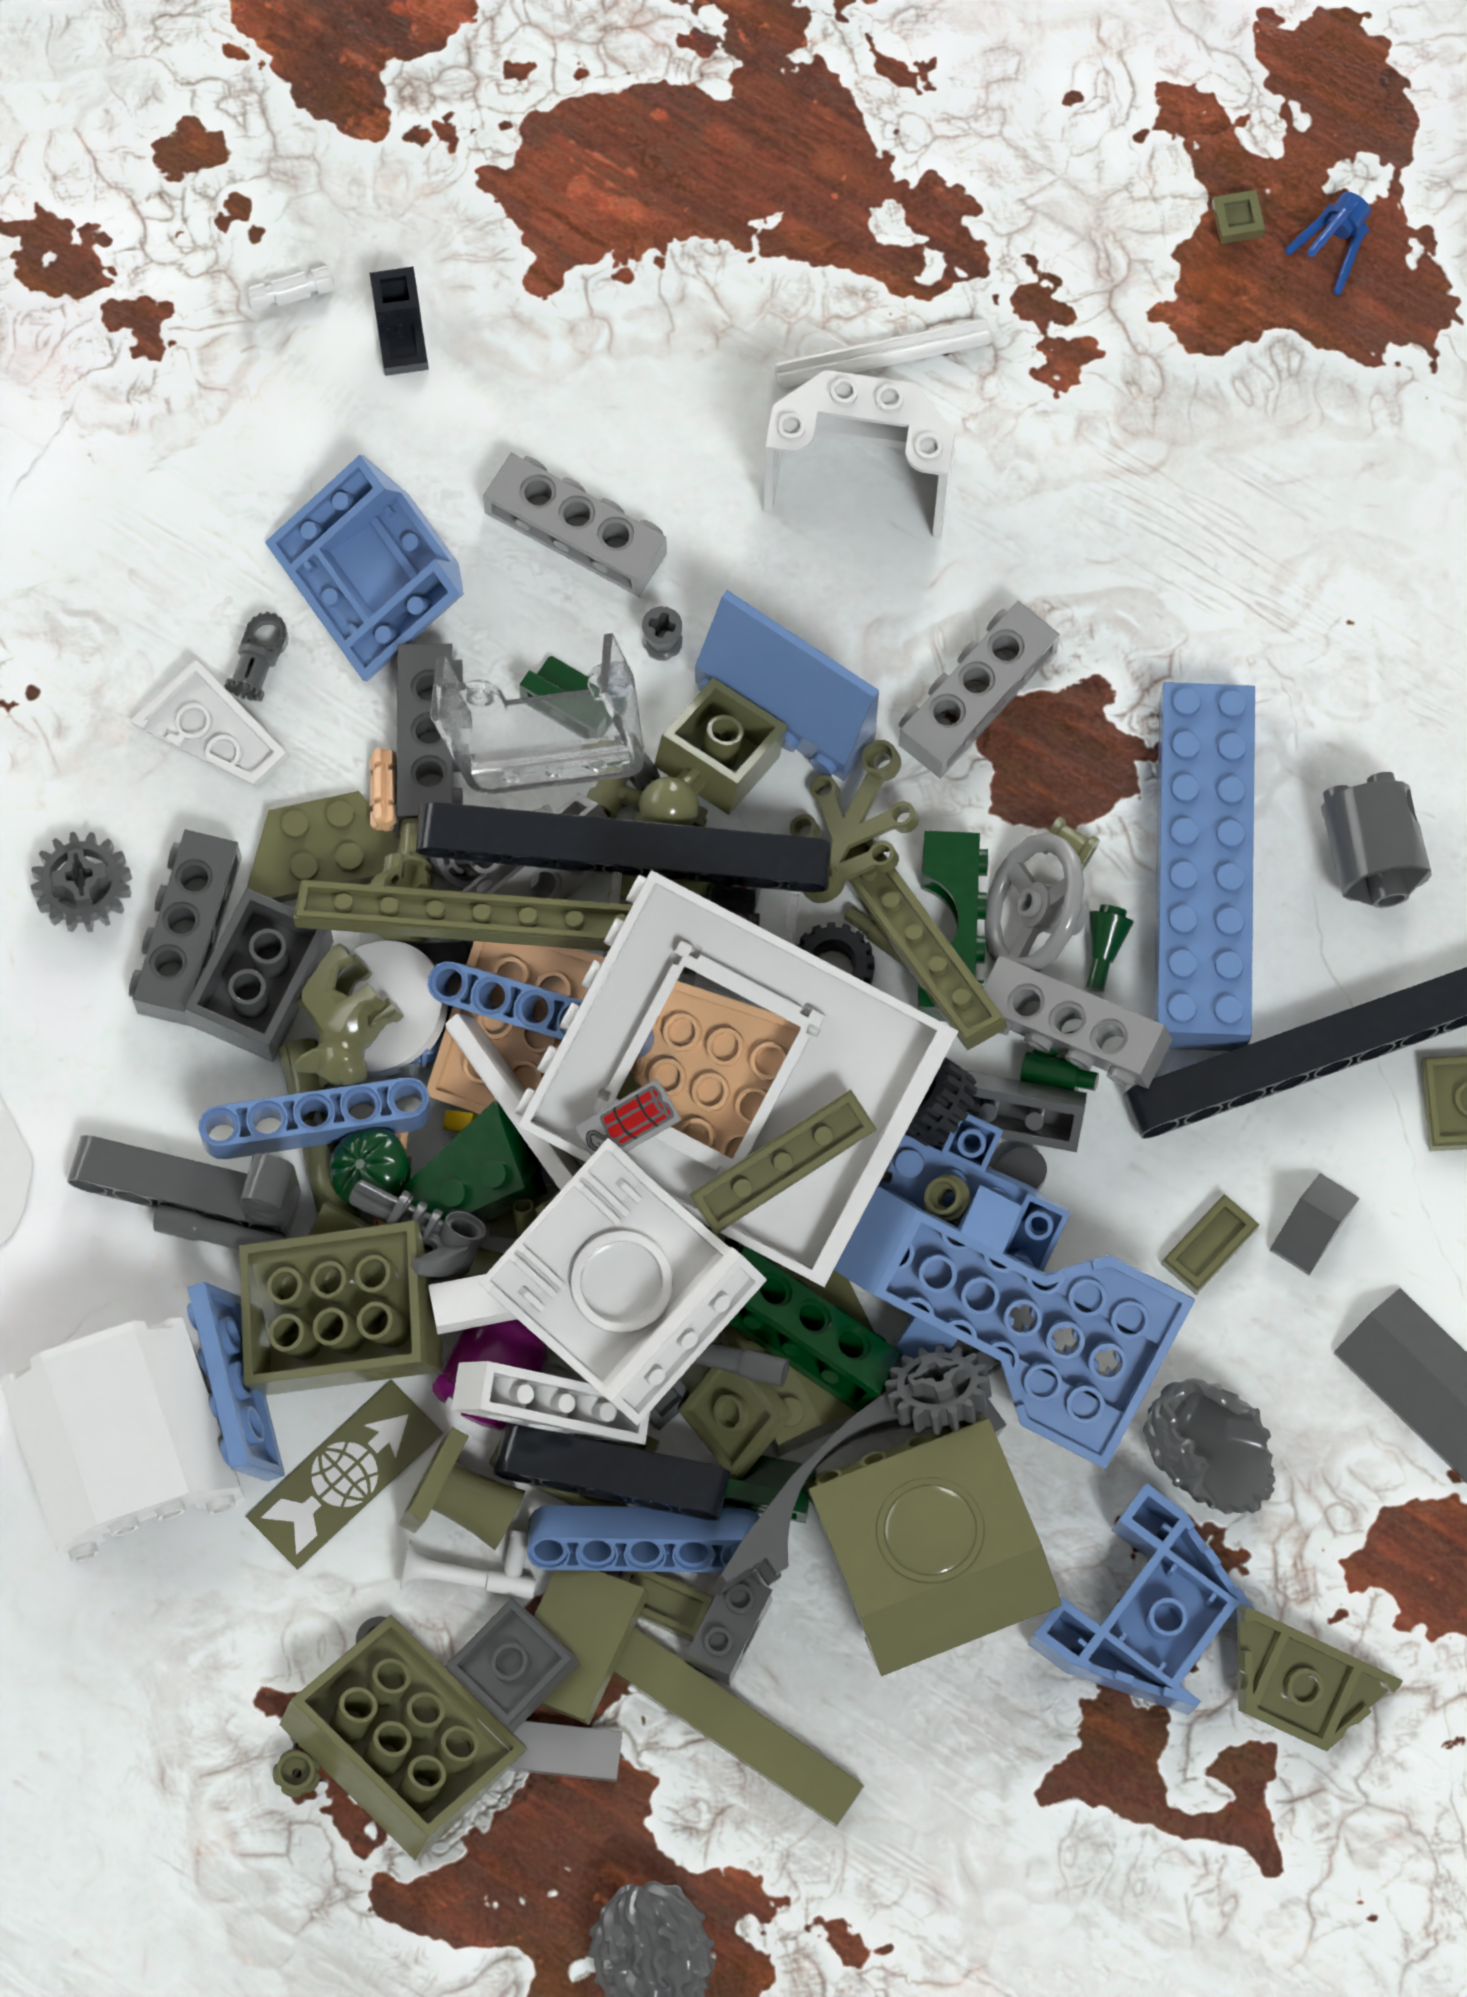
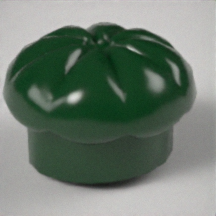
(369, 1156)

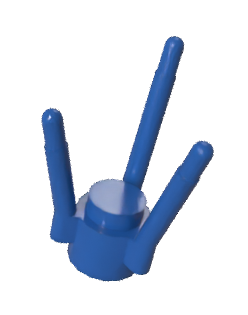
(1342, 220)

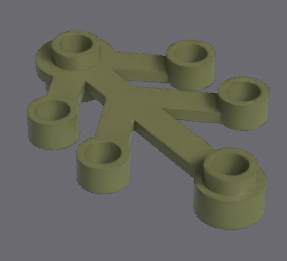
(852, 829)

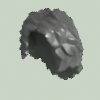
(1211, 1445)
(651, 1944)

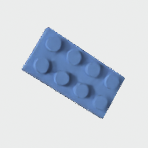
(243, 1413)

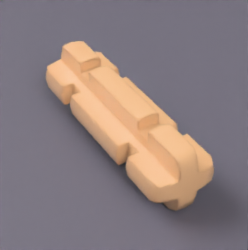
(383, 789)

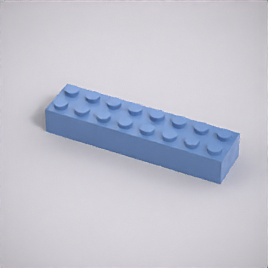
(1205, 865)

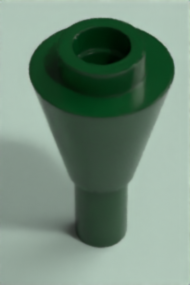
(1107, 933)

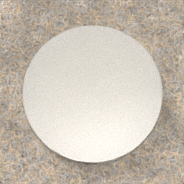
(402, 976)

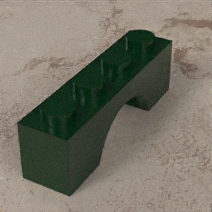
(952, 874)

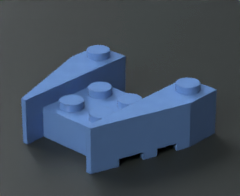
(1160, 1619)

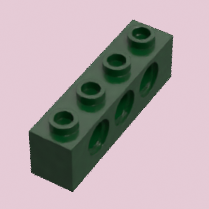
(815, 1336)

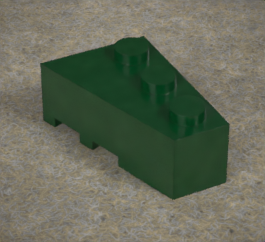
(479, 1170)

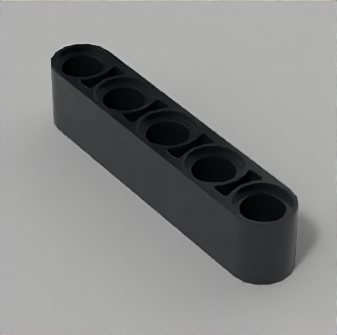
(612, 1472)

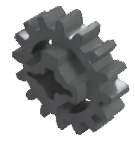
(64, 882)
(938, 1389)

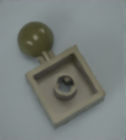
(711, 751)

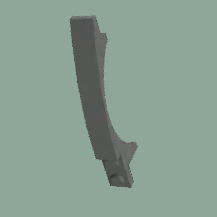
(766, 1543)

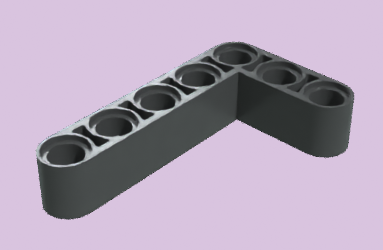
(255, 1200)

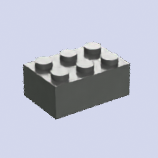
(256, 976)

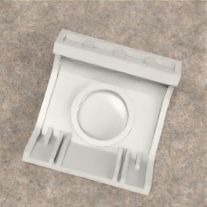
(622, 1282)

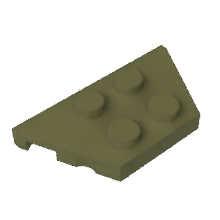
(319, 842)
(1302, 1681)

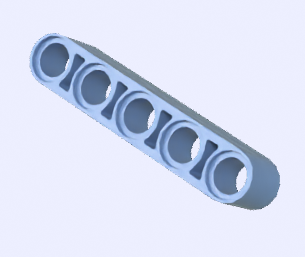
(518, 1002)
(293, 1108)
(633, 1539)

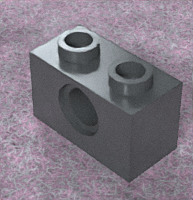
(729, 1630)

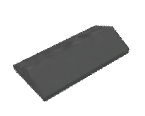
(1415, 1373)

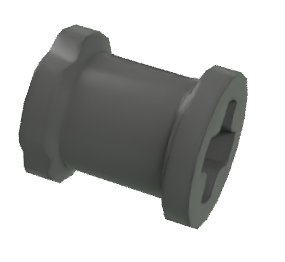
(662, 619)

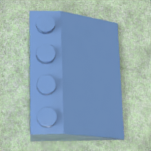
(823, 703)

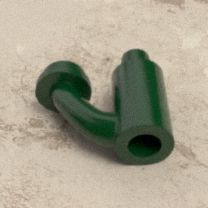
(1056, 1072)

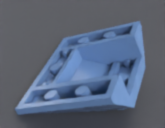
(368, 565)

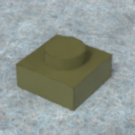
(1238, 217)

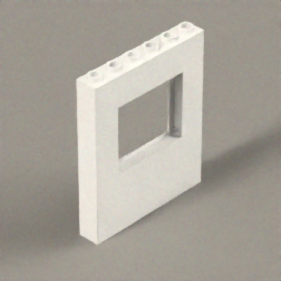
(846, 1042)

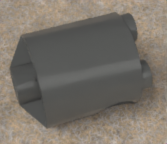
(1376, 840)

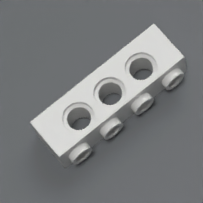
(542, 1403)

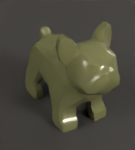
(343, 1020)

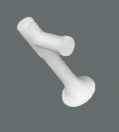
(507, 1582)

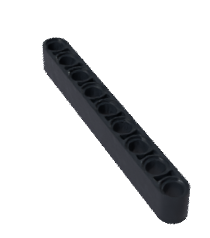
(623, 847)
(1300, 1055)

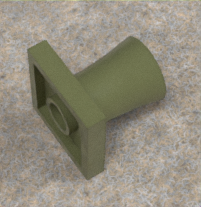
(462, 1495)

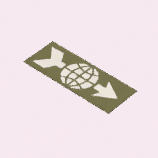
(344, 1474)

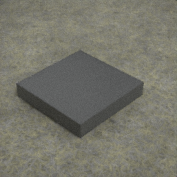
(512, 1665)

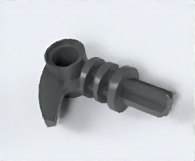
(452, 1241)

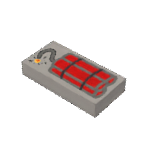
(630, 1119)

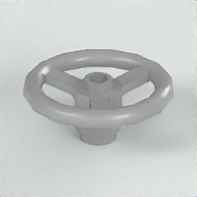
(1040, 906)

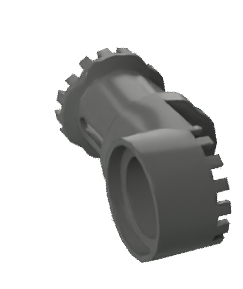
(256, 658)

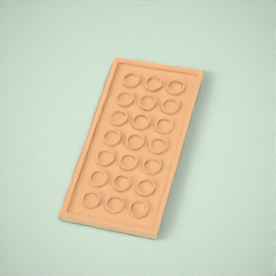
(706, 1050)

